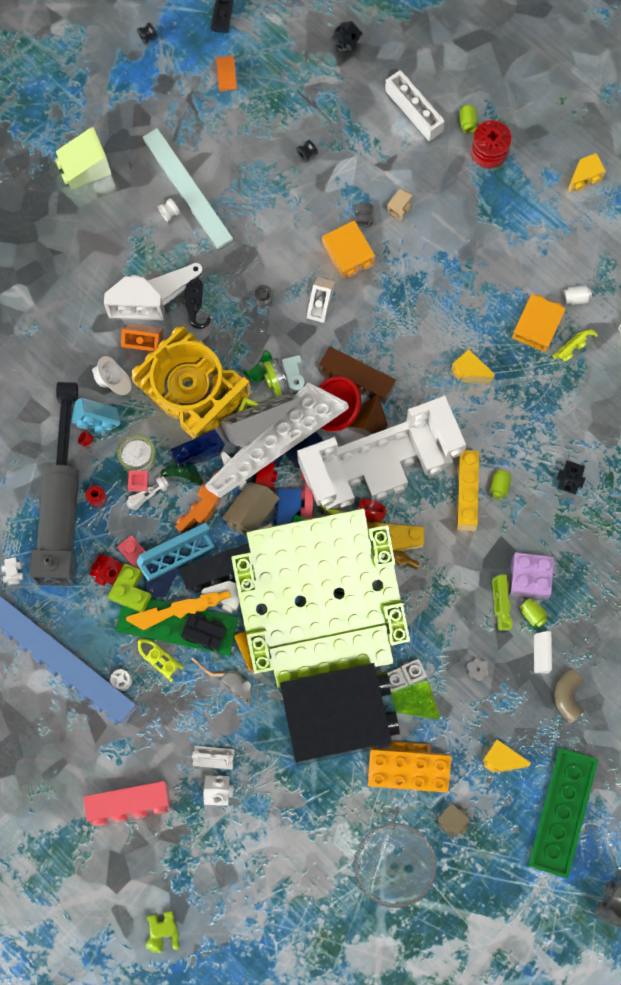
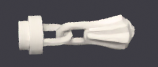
(135, 501)

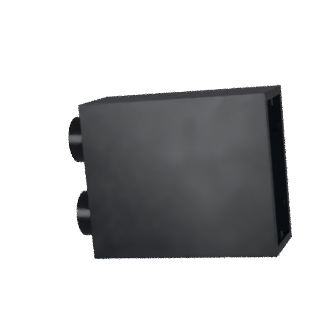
(338, 713)

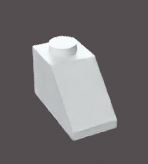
(320, 299)

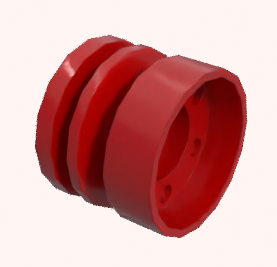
(491, 153)

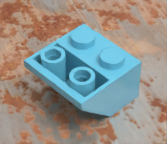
(95, 416)

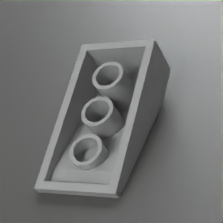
(252, 422)

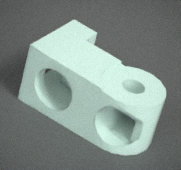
(291, 367)

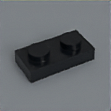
(222, 16)

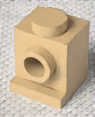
(400, 204)

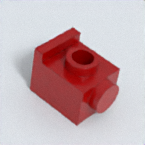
(267, 476)

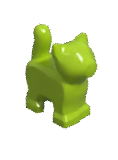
(159, 929)

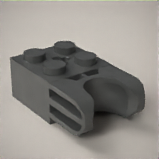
(610, 908)

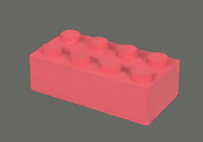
(127, 802)

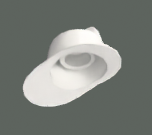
(112, 376)

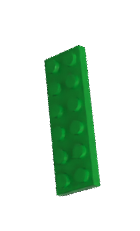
(171, 628)
(563, 813)

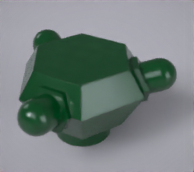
(183, 474)

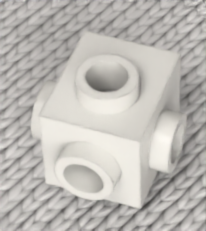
(217, 790)

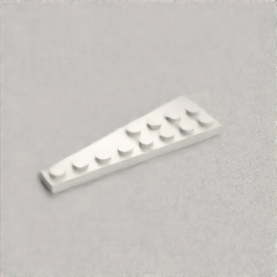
(308, 416)

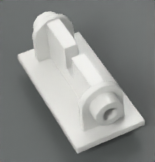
(213, 757)

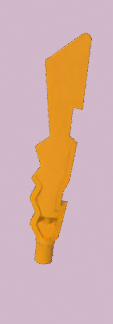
(179, 609)

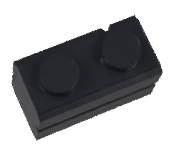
(204, 633)

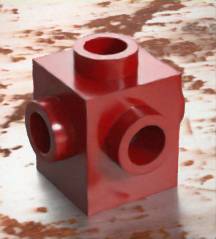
(105, 570)

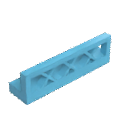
(175, 544)

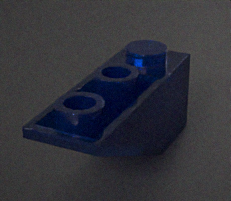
(198, 449)

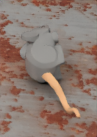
(233, 684)

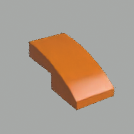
(226, 73)

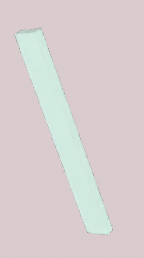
(187, 189)

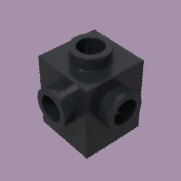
(346, 36)
(571, 481)

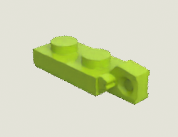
(501, 602)

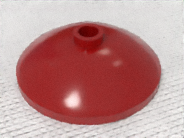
(348, 392)

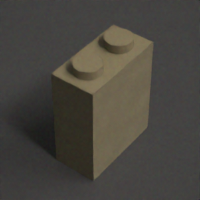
(250, 508)

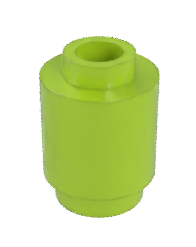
(468, 118)
(500, 484)
(534, 612)

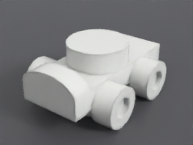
(11, 569)

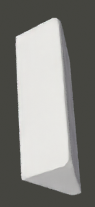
(543, 652)

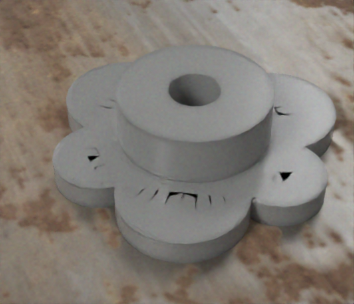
(481, 665)

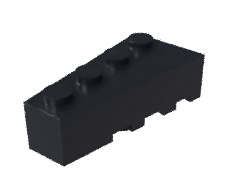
(211, 570)

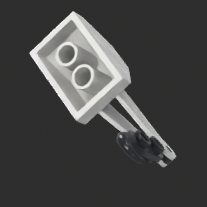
(144, 299)

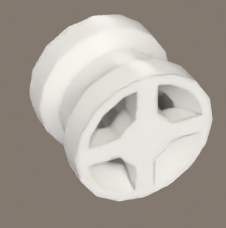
(168, 209)
(118, 677)

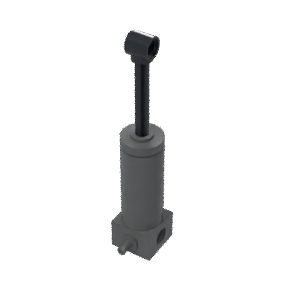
(54, 558)

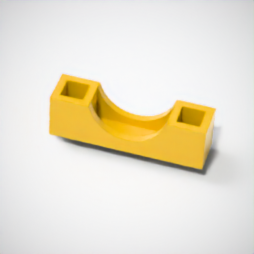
(468, 491)

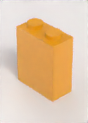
(348, 250)
(538, 322)

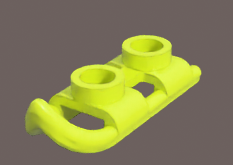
(577, 341)
(155, 655)

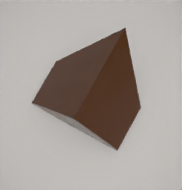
(370, 418)

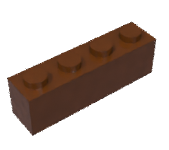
(369, 380)

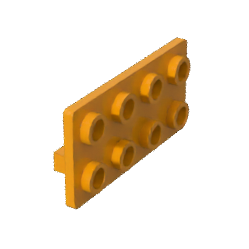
(409, 767)

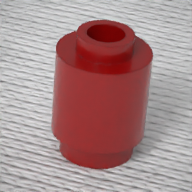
(99, 501)

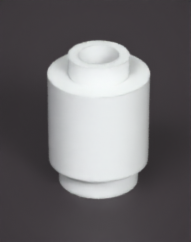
(577, 295)

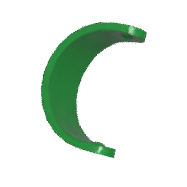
(257, 373)

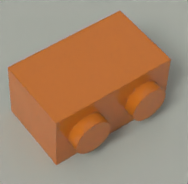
(141, 337)

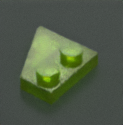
(416, 702)

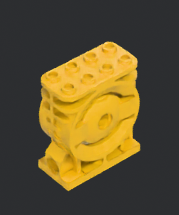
(186, 402)

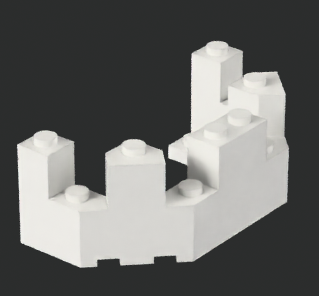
(377, 459)

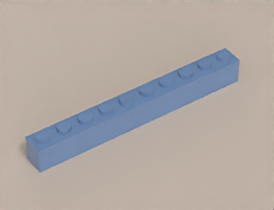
(65, 664)

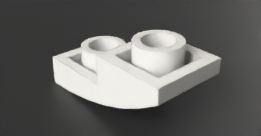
(406, 675)

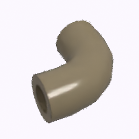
(564, 695)

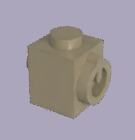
(453, 820)

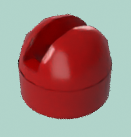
(85, 439)

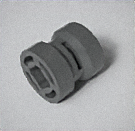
(364, 215)
(263, 292)

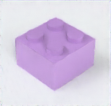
(531, 576)

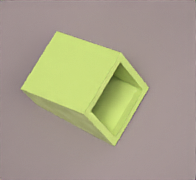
(82, 160)

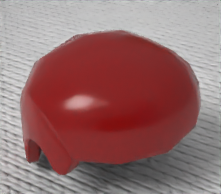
(374, 511)

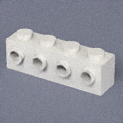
(414, 105)

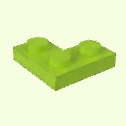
(125, 590)

